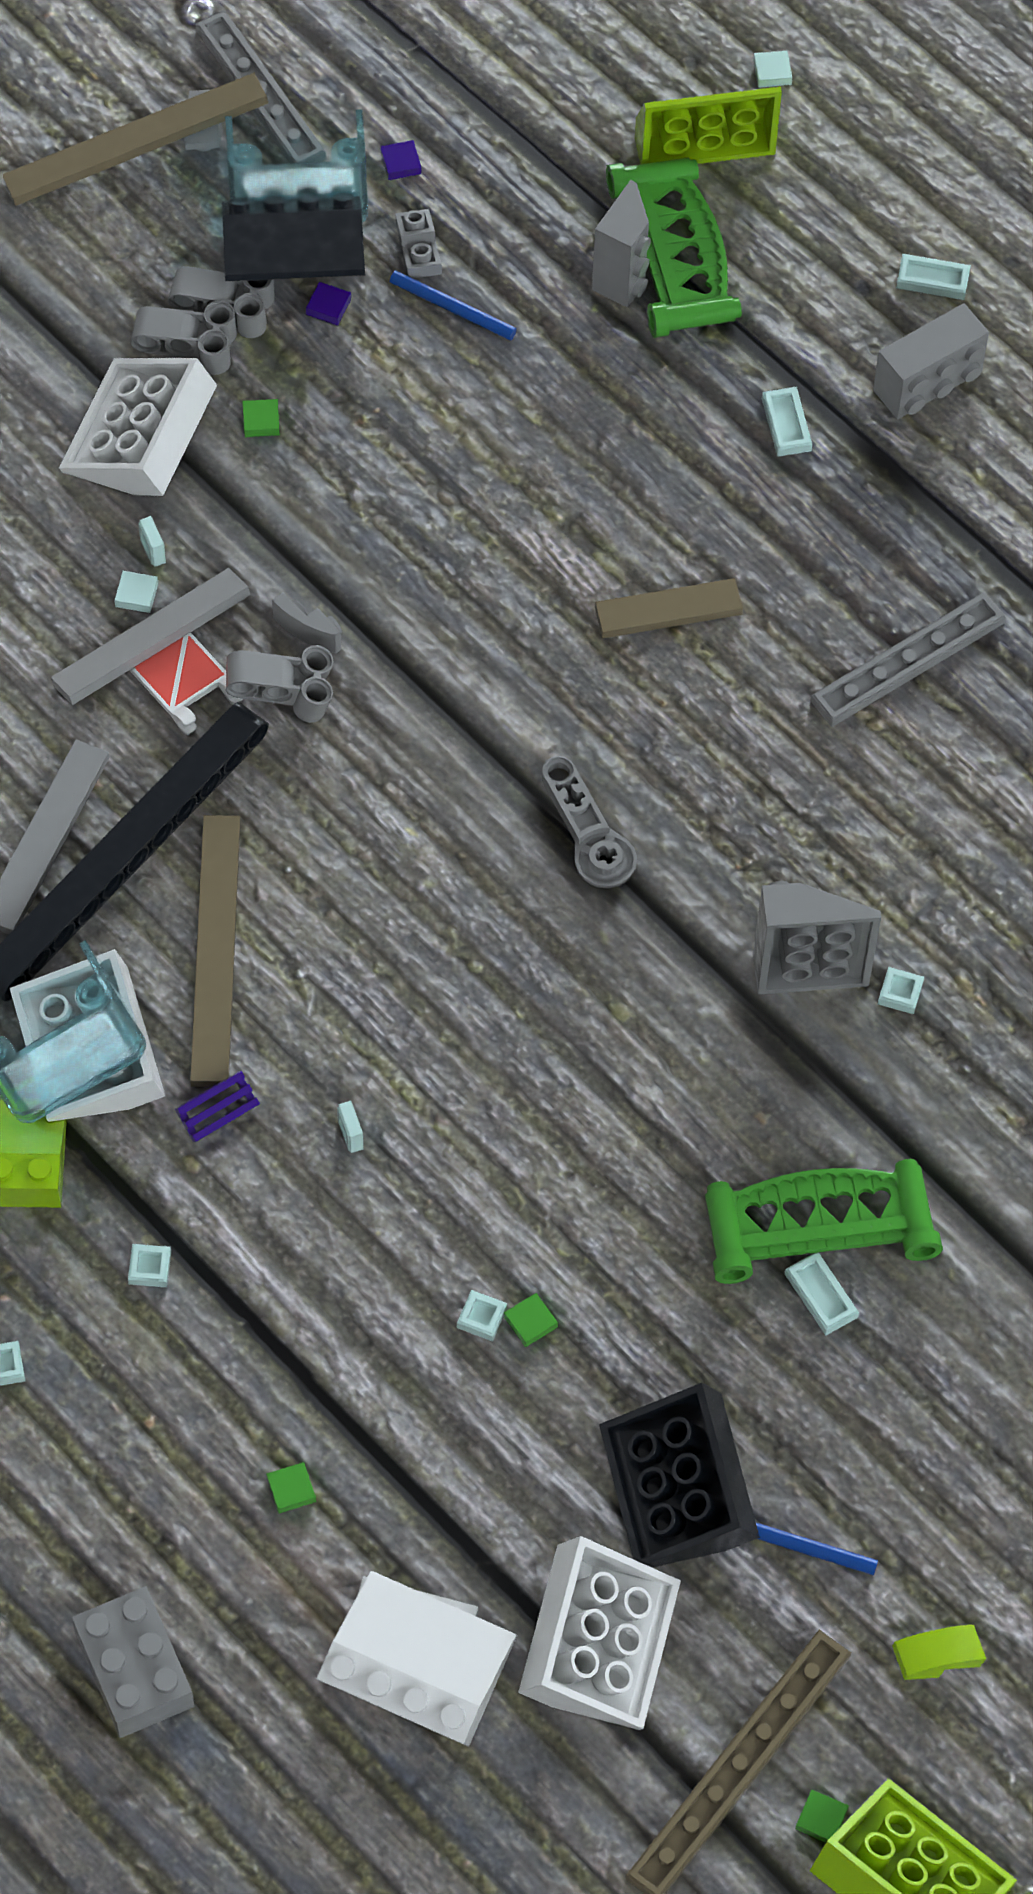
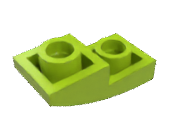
(933, 1651)

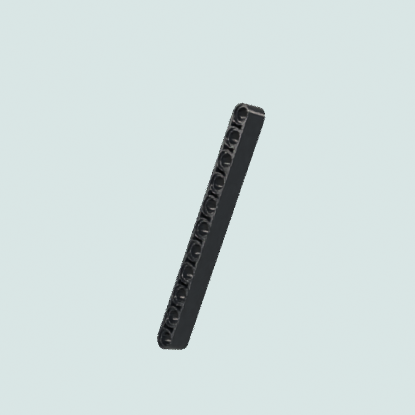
(128, 845)

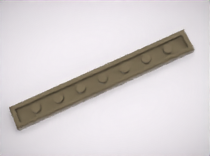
(134, 139)
(215, 950)
(738, 1765)

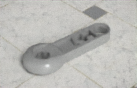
(589, 829)

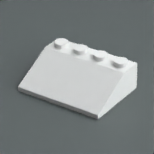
(140, 424)
(51, 1002)
(599, 1634)
(417, 1658)

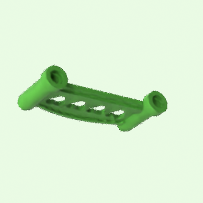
(677, 305)
(741, 1240)

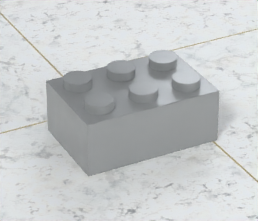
(930, 361)
(133, 1662)

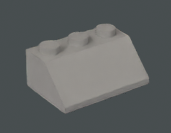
(622, 249)

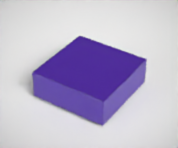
(400, 160)
(328, 303)

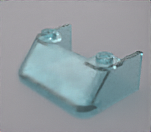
(324, 179)
(75, 1053)

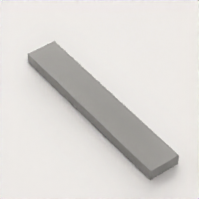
(277, 116)
(150, 636)
(908, 659)
(48, 831)

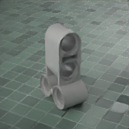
(198, 287)
(188, 334)
(283, 679)

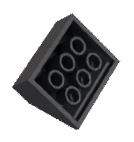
(293, 237)
(679, 1478)

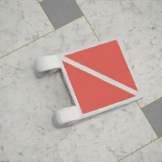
(181, 677)

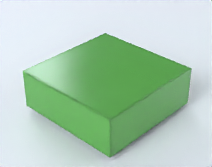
(261, 418)
(530, 1320)
(291, 1487)
(821, 1816)

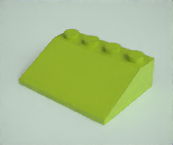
(709, 127)
(31, 1161)
(904, 1849)

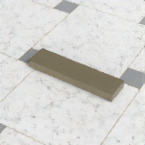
(668, 608)

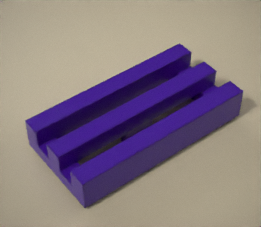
(244, 1090)

